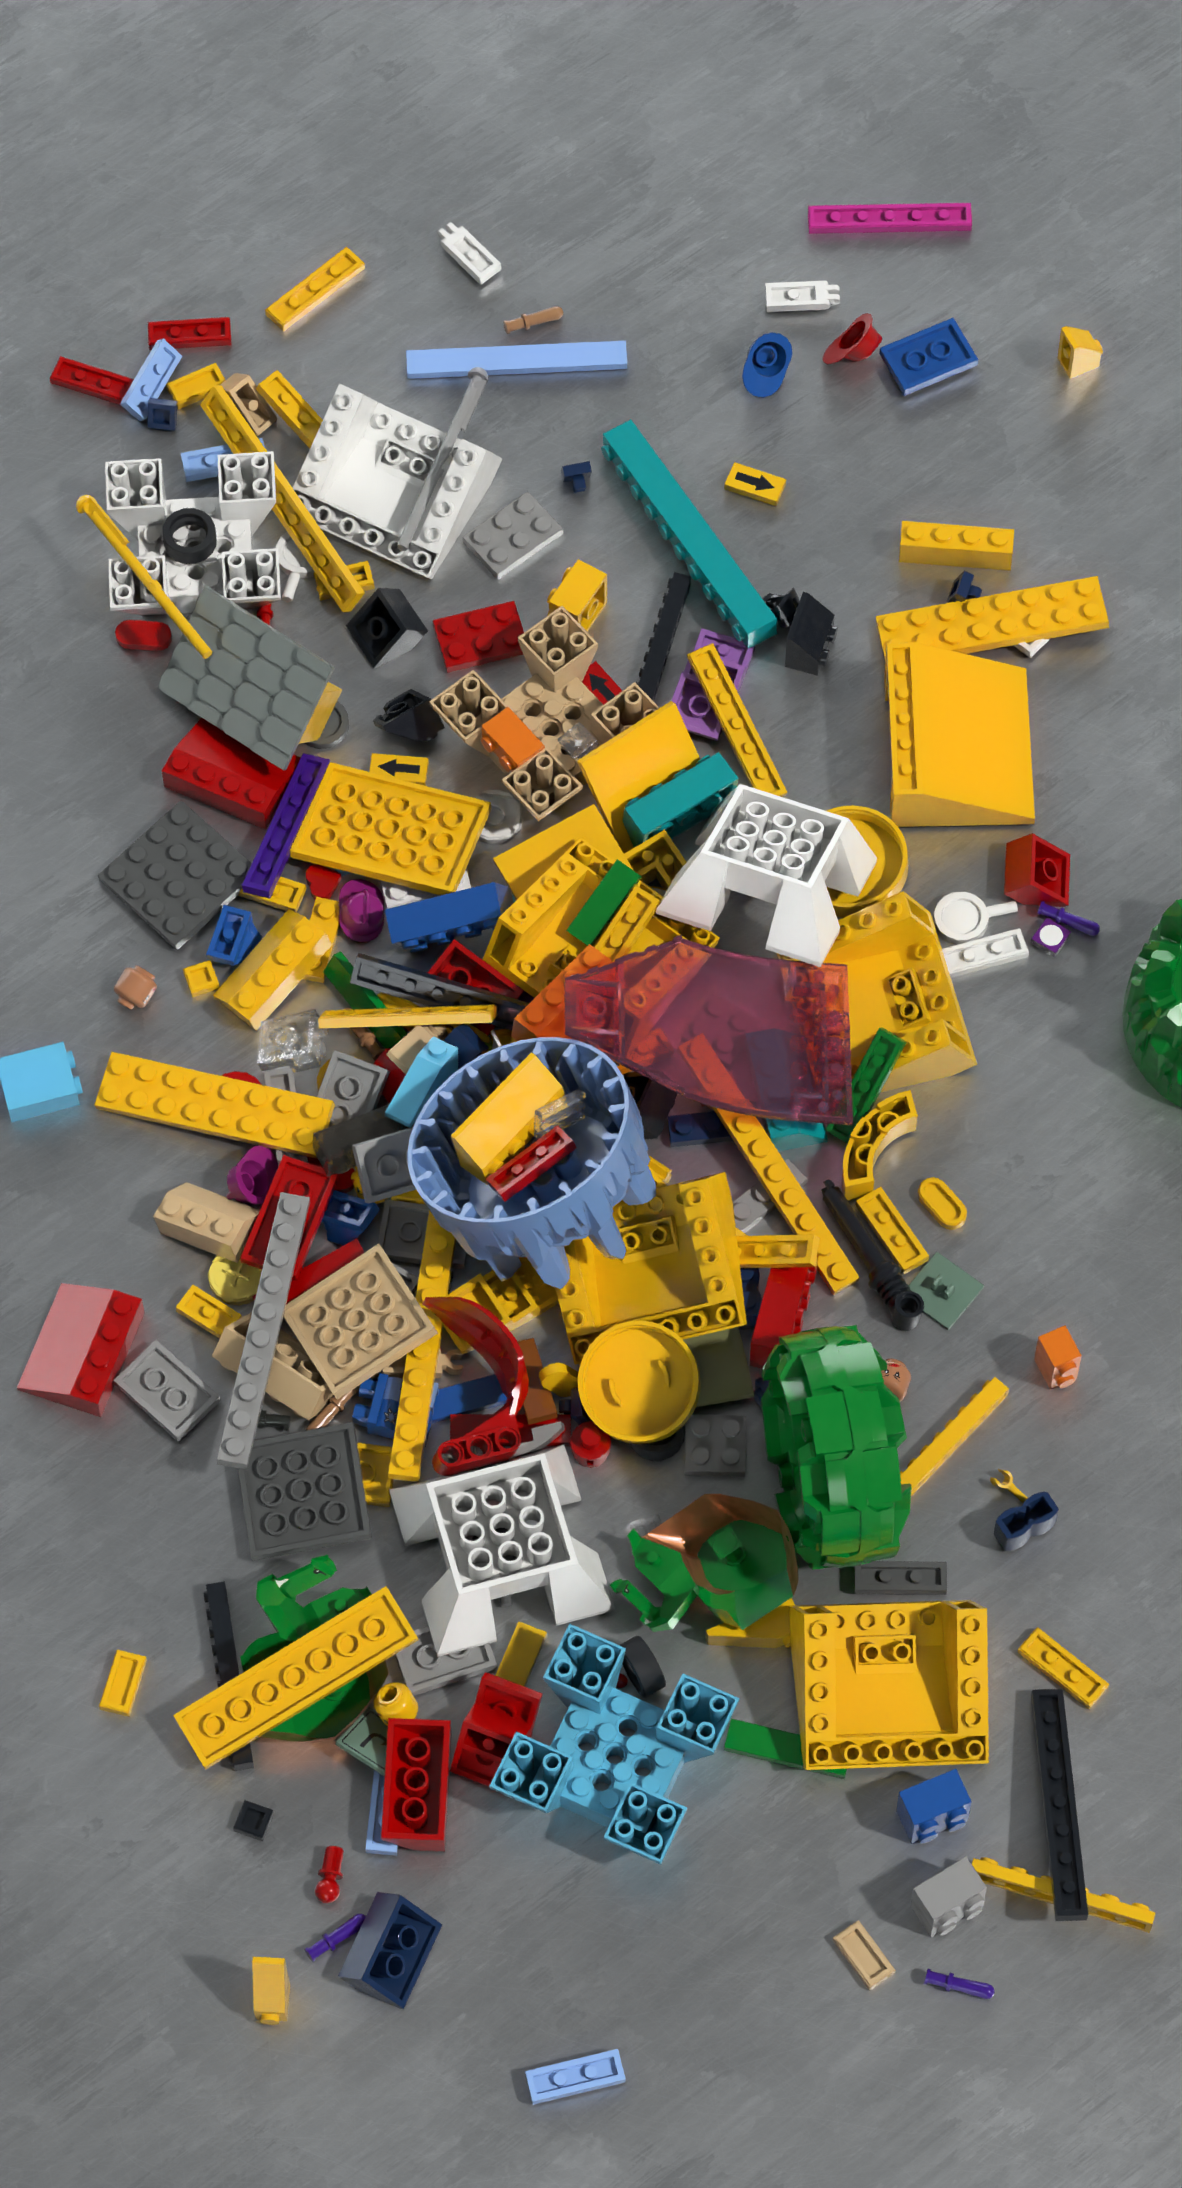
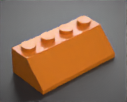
(546, 1011)

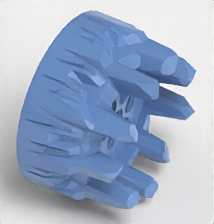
(566, 1200)

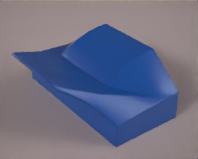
(233, 937)
(347, 1217)

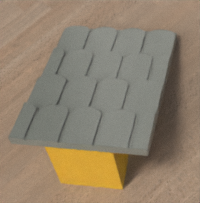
(254, 683)

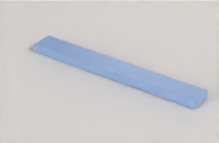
(517, 359)

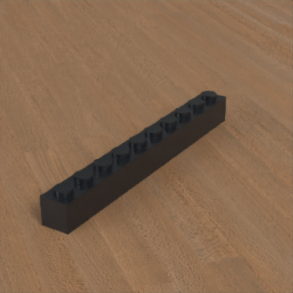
(664, 631)
(226, 1654)

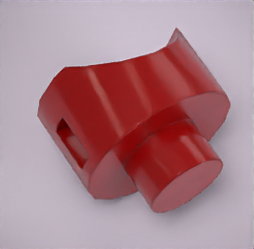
(590, 1445)

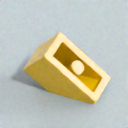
(1078, 351)

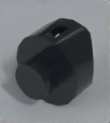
(783, 606)

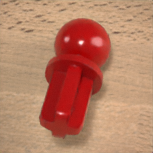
(327, 1889)

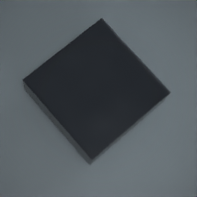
(253, 1820)

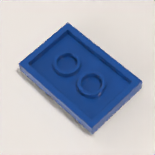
(928, 356)

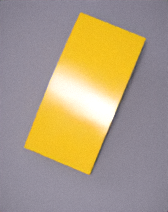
(511, 1301)

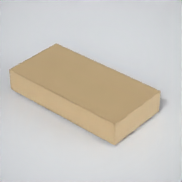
(864, 1955)

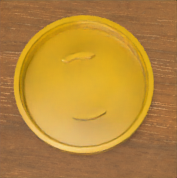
(892, 860)
(639, 1382)

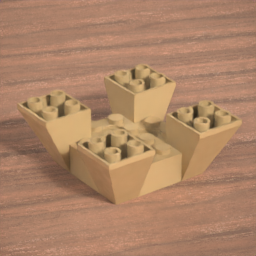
(558, 659)

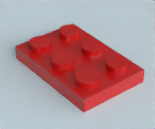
(479, 636)

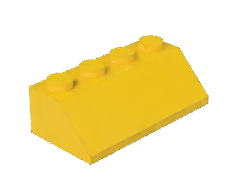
(273, 968)
(505, 1119)

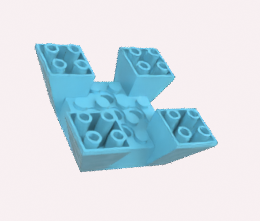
(564, 1776)

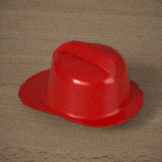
(855, 343)

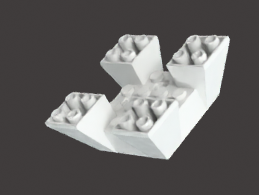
(234, 569)
(776, 855)
(546, 1554)

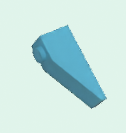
(427, 1073)

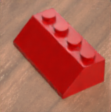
(416, 1783)

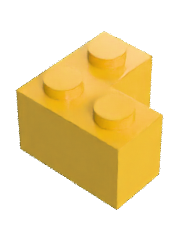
(656, 859)

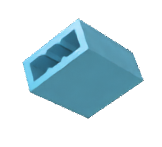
(39, 1081)

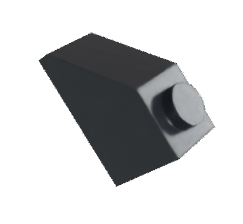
(410, 717)

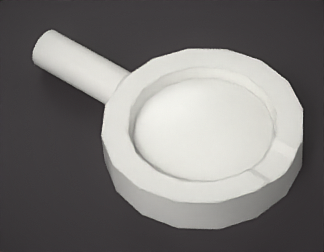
(293, 564)
(964, 916)

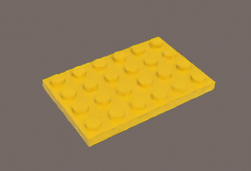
(390, 829)

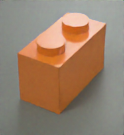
(510, 740)
(1058, 1358)

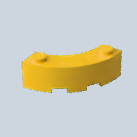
(869, 1138)

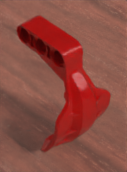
(503, 1354)

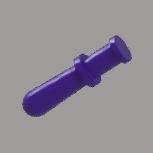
(1084, 925)
(338, 1935)
(970, 1987)

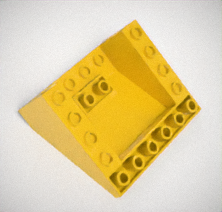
(957, 739)
(532, 937)
(904, 987)
(675, 1268)
(891, 1683)

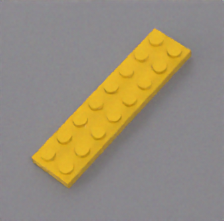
(1000, 618)
(212, 1104)
(295, 1677)

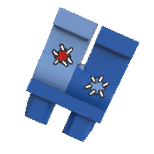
(383, 1412)

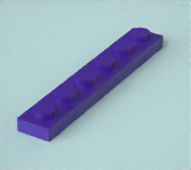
(284, 827)

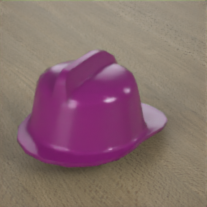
(361, 910)
(252, 1176)

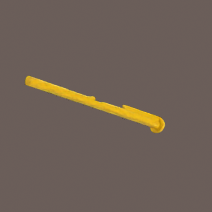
(89, 505)

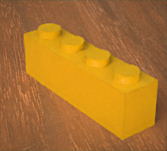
(956, 545)

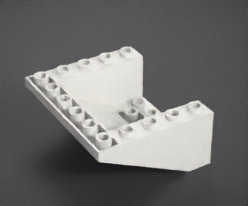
(371, 471)

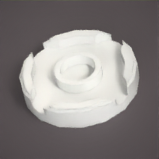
(503, 819)

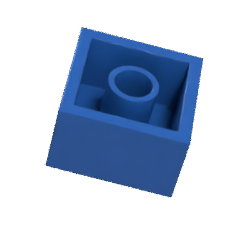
(934, 1807)

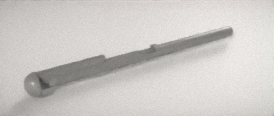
(478, 381)

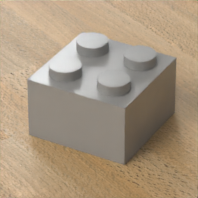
(949, 1898)

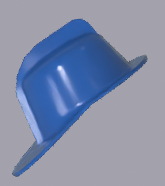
(766, 364)

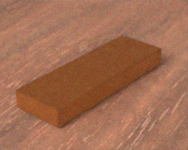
(539, 1401)

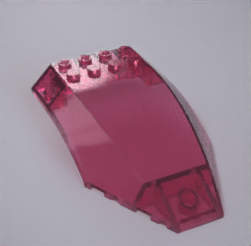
(723, 1028)

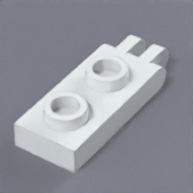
(469, 253)
(800, 296)

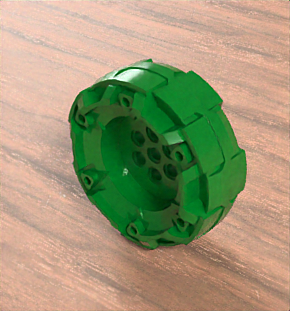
(835, 1447)

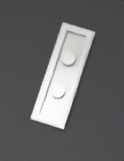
(985, 952)

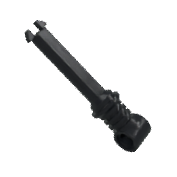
(883, 1275)

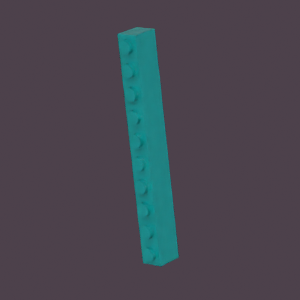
(689, 534)

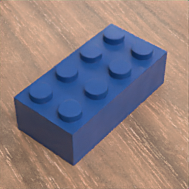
(448, 916)

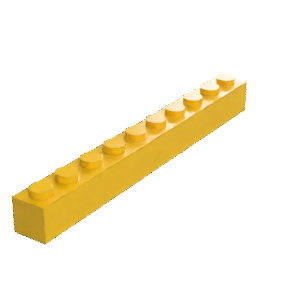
(954, 1434)

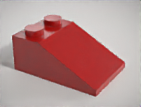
(467, 968)

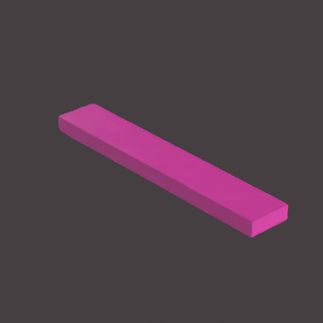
(889, 218)

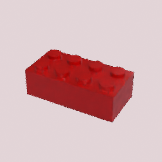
(781, 1309)

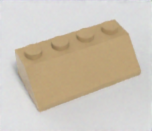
(292, 1375)

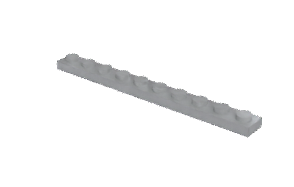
(263, 1331)

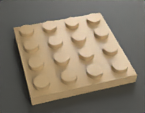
(358, 1321)

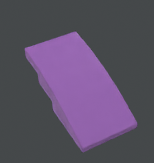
(689, 695)

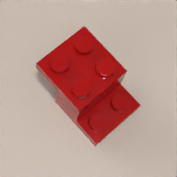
(490, 1726)

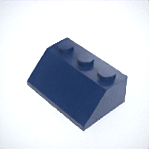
(390, 1949)

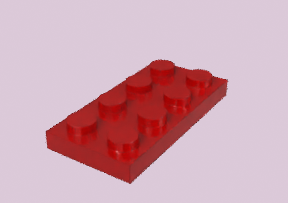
(298, 1179)

